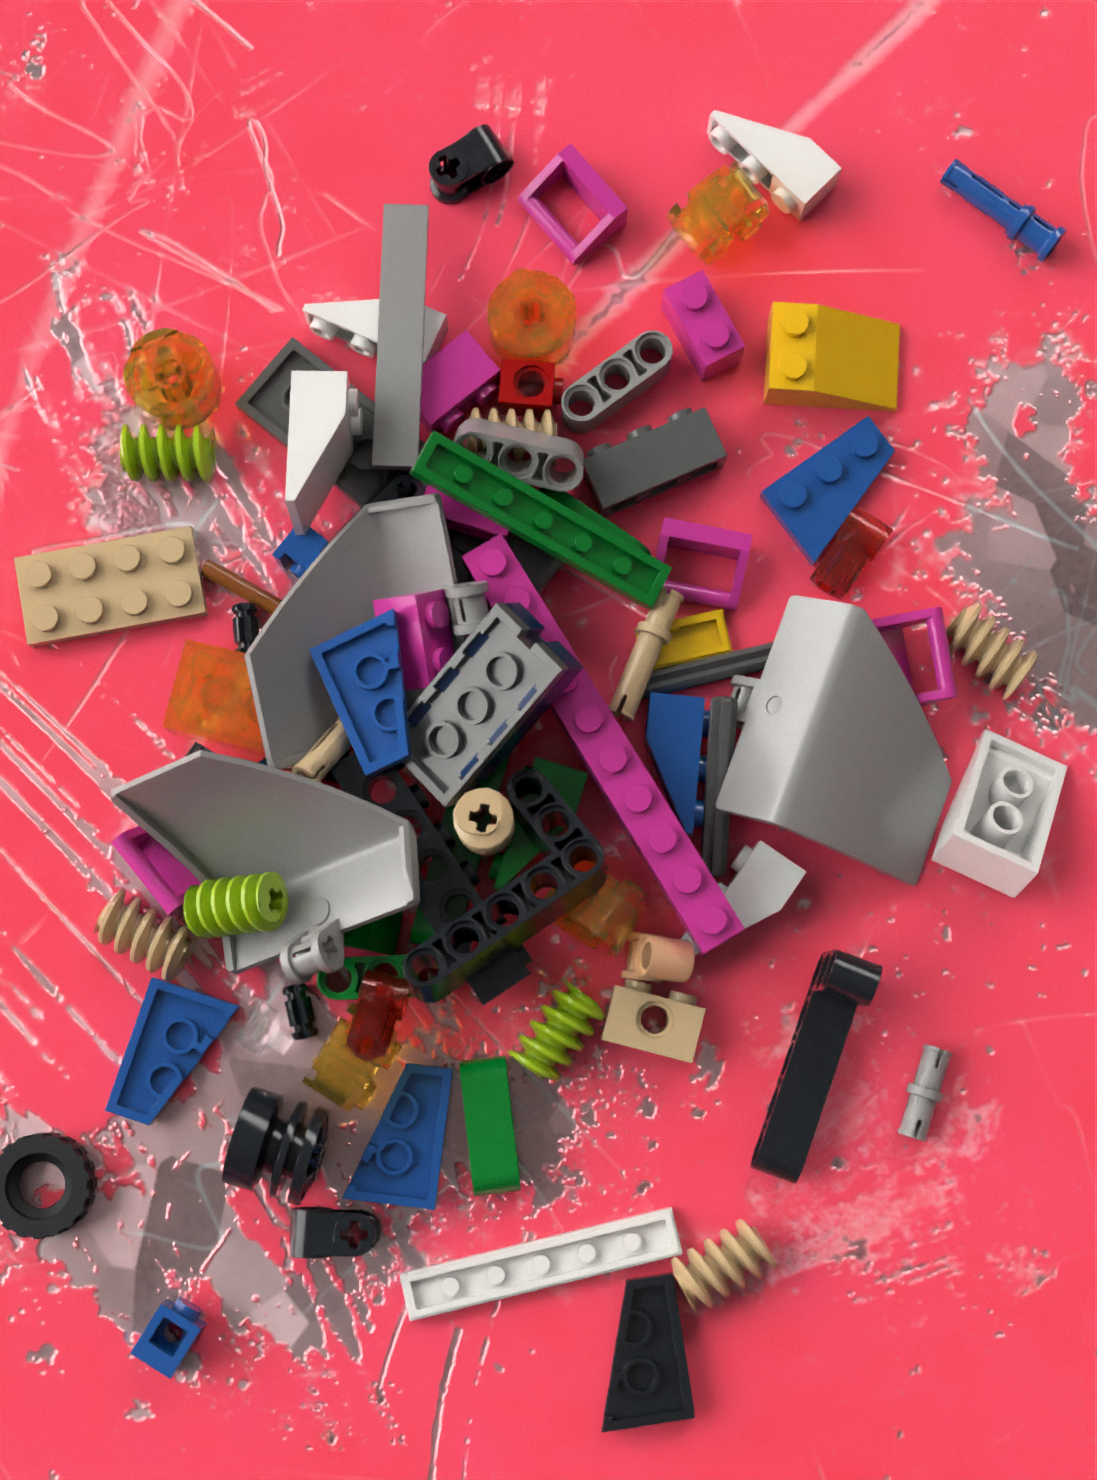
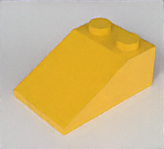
(830, 358)

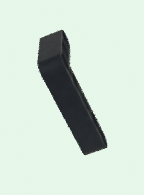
(517, 896)
(835, 992)

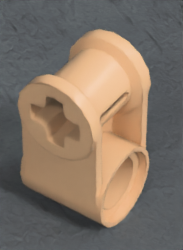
(658, 958)

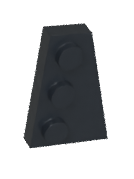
(649, 1358)

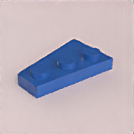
(826, 487)
(368, 690)
(165, 1047)
(408, 1143)

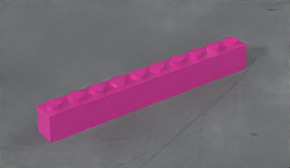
(617, 767)

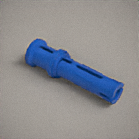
(1018, 220)

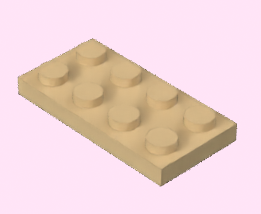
(110, 586)

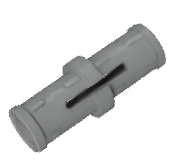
(924, 1092)

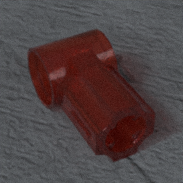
(855, 544)
(379, 1007)

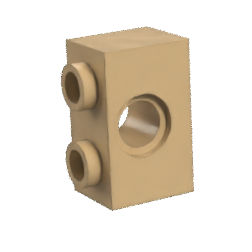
(675, 1040)

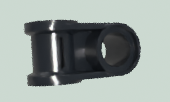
(469, 165)
(323, 1232)

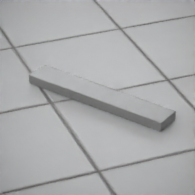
(400, 336)

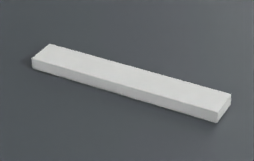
(540, 1263)

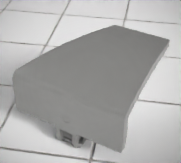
(377, 555)
(837, 743)
(241, 817)

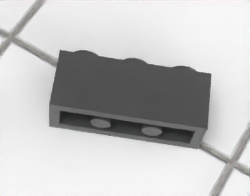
(653, 461)

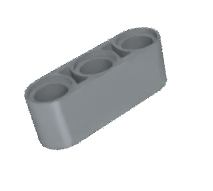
(625, 363)
(541, 446)

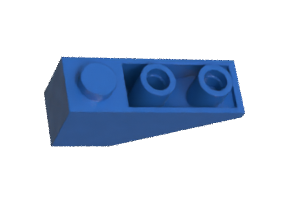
(674, 746)

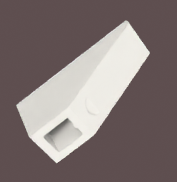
(779, 160)
(358, 325)
(760, 884)

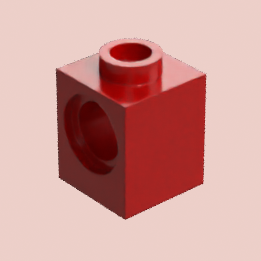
(515, 374)

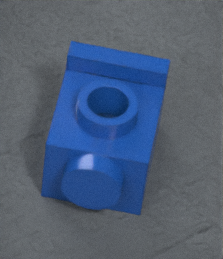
(299, 550)
(158, 1348)

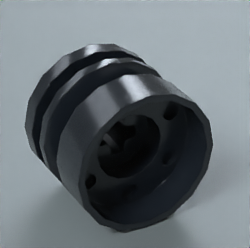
(276, 1145)

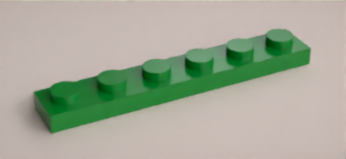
(540, 520)

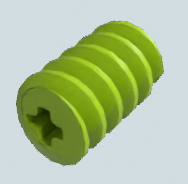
(168, 454)
(236, 905)
(558, 1032)

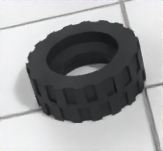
(78, 1192)

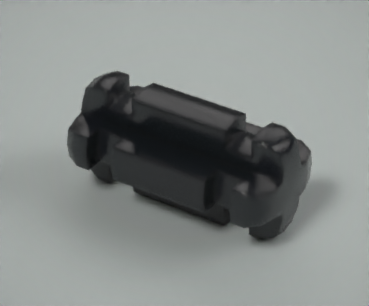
(244, 625)
(300, 1011)

